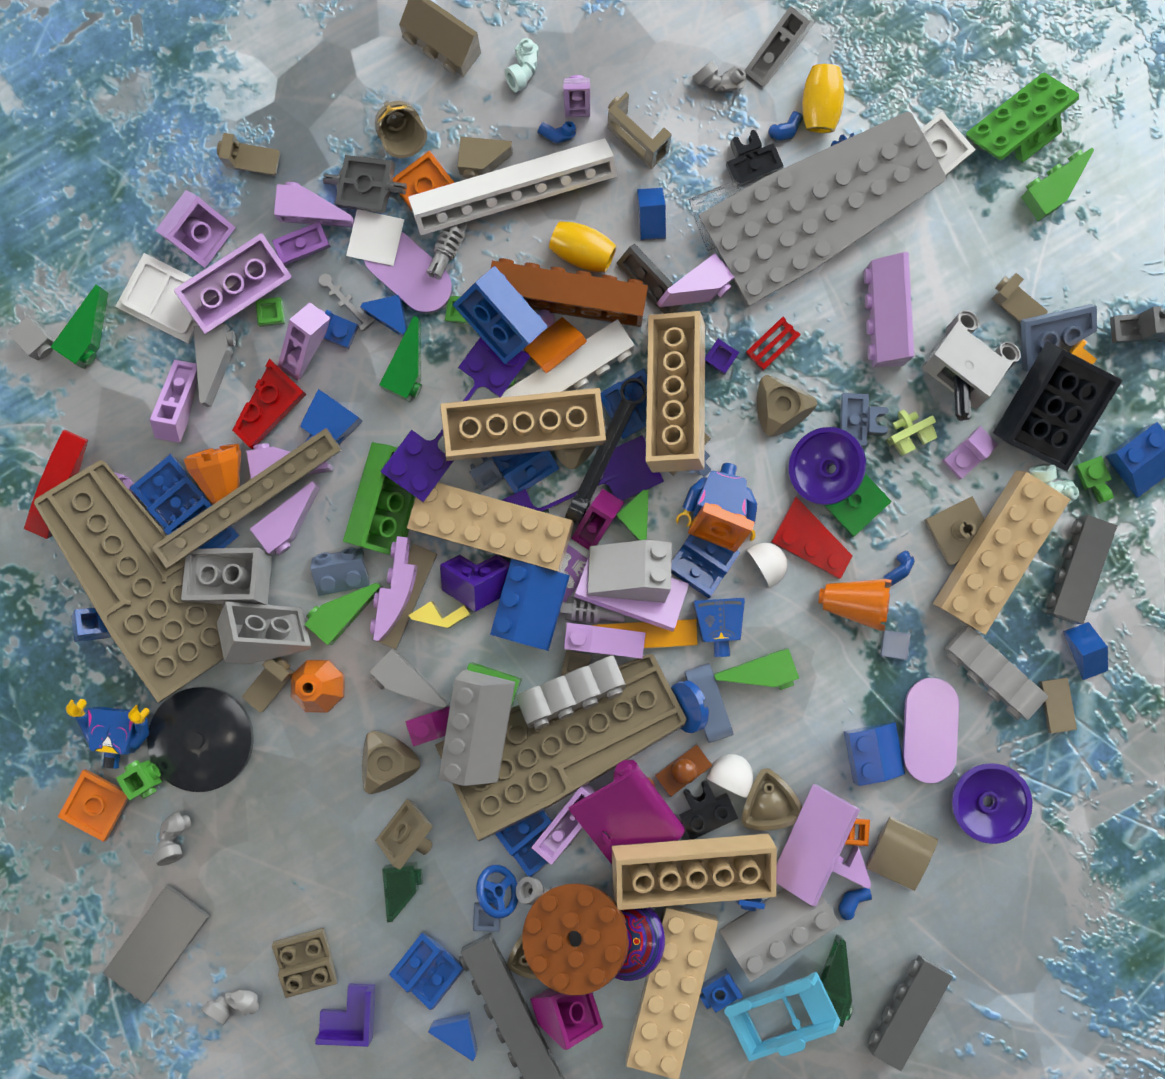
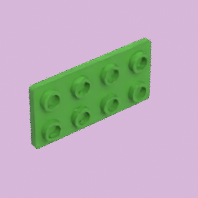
(1025, 120)

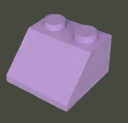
(195, 228)

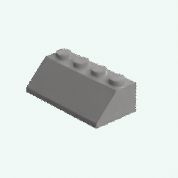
(476, 729)
(776, 933)

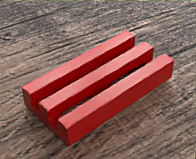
(788, 329)

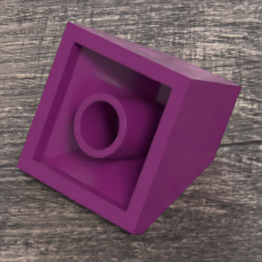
(566, 1017)

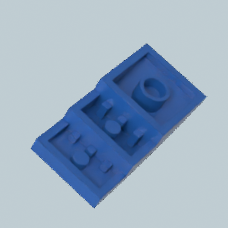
(176, 499)
(521, 837)

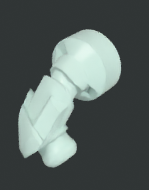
(527, 56)
(1048, 473)

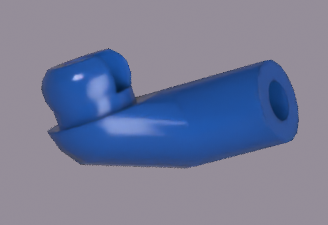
(786, 130)
(559, 134)
(903, 570)

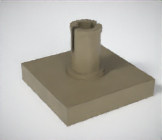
(955, 528)
(405, 835)

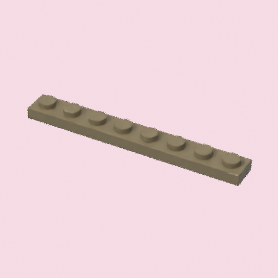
(246, 498)

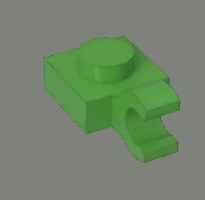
(1095, 474)

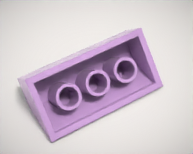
(232, 283)
(889, 311)

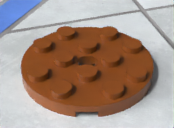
(547, 943)

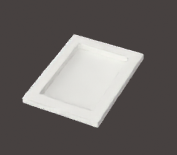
(153, 299)

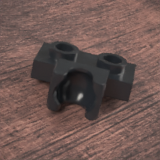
(752, 160)
(706, 812)

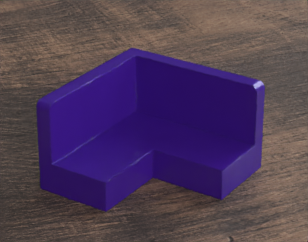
(472, 583)
(352, 1025)

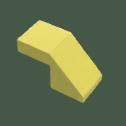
(430, 614)

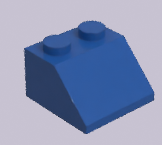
(1141, 459)
(874, 754)

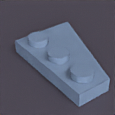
(1059, 328)

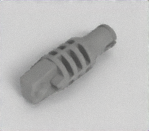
(446, 248)
(587, 612)

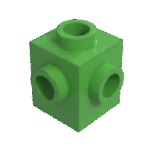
(139, 779)

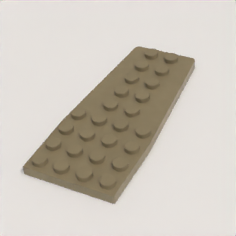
(138, 599)
(572, 752)

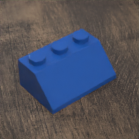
(500, 315)
(529, 604)

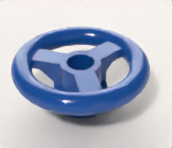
(493, 893)

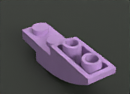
(393, 601)

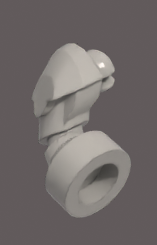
(731, 80)
(167, 850)
(529, 890)
(243, 1001)

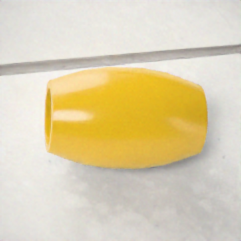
(823, 98)
(582, 246)

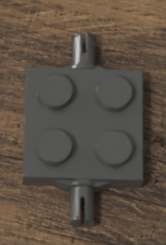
(365, 183)

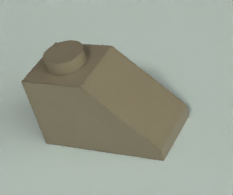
(481, 155)

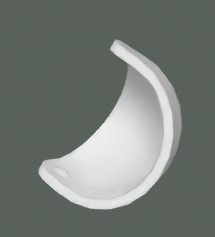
(770, 561)
(732, 774)

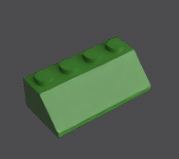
(380, 505)

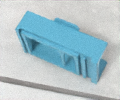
(816, 1003)

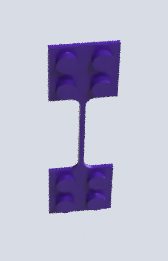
(419, 462)
(625, 475)

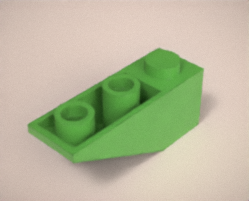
(1053, 191)

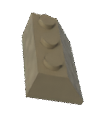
(440, 35)

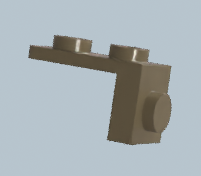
(247, 157)
(1015, 300)
(268, 683)

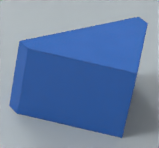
(652, 213)
(388, 312)
(1087, 650)
(457, 1033)

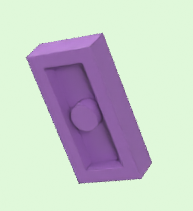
(301, 243)

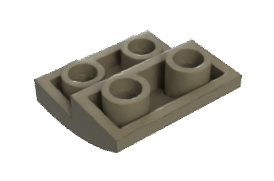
(902, 853)
(304, 962)

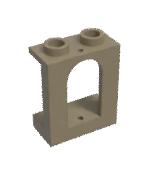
(653, 149)

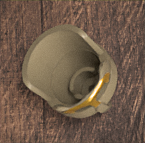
(402, 133)

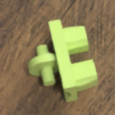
(923, 429)

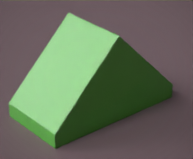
(635, 516)

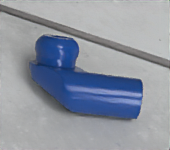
(851, 900)

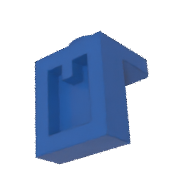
(340, 330)

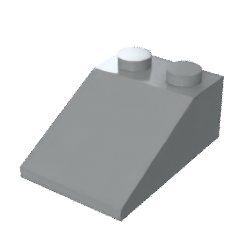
(631, 570)
(227, 576)
(260, 632)

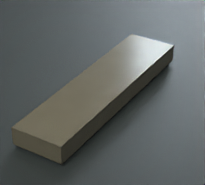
(424, 560)

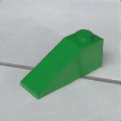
(83, 332)
(404, 370)

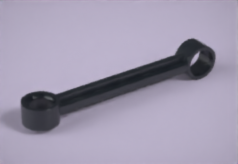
(604, 453)

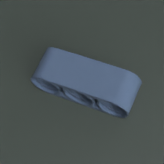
(718, 723)

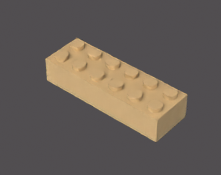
(675, 392)
(522, 424)
(493, 526)
(1001, 551)
(694, 871)
(672, 993)

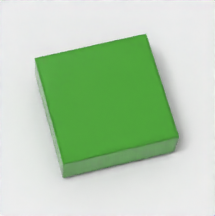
(270, 312)

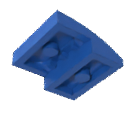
(612, 397)
(525, 468)
(702, 564)
(427, 971)

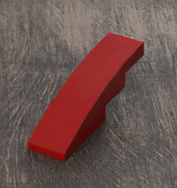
(62, 465)

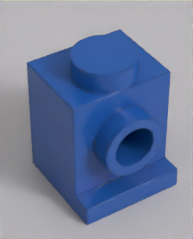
(720, 981)

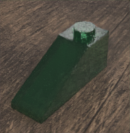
(837, 980)

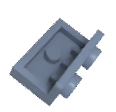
(339, 571)

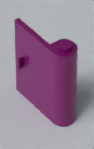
(627, 811)

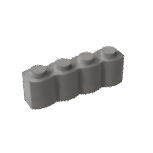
(996, 673)
(574, 690)

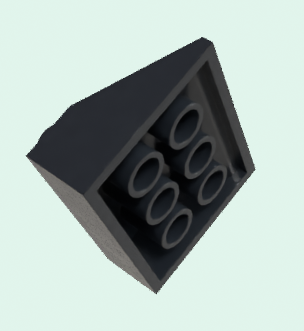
(1057, 406)

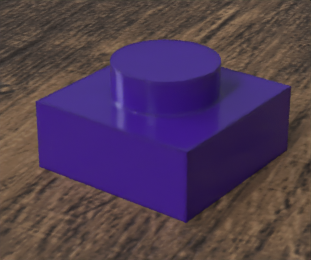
(721, 356)

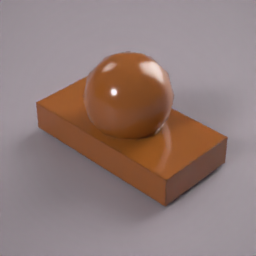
(683, 770)

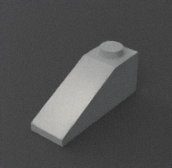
(779, 45)
(212, 359)
(402, 678)

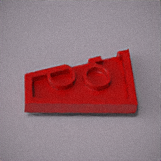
(269, 404)
(811, 541)

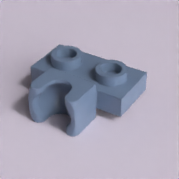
(859, 418)

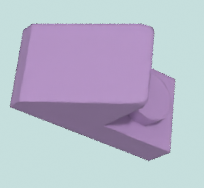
(970, 452)
(853, 868)

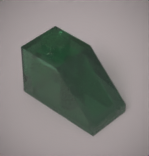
(400, 887)

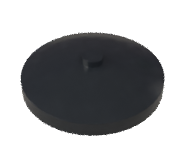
(200, 739)

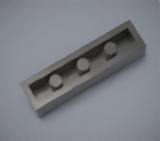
(1081, 569)
(909, 1012)

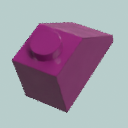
(597, 519)
(428, 726)

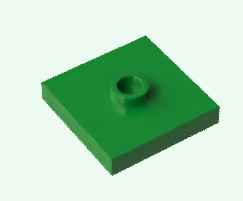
(860, 507)

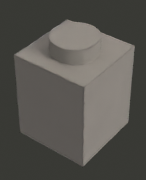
(32, 338)

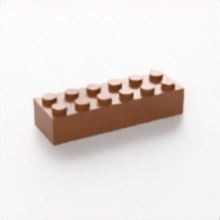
(577, 293)

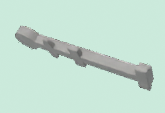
(326, 282)

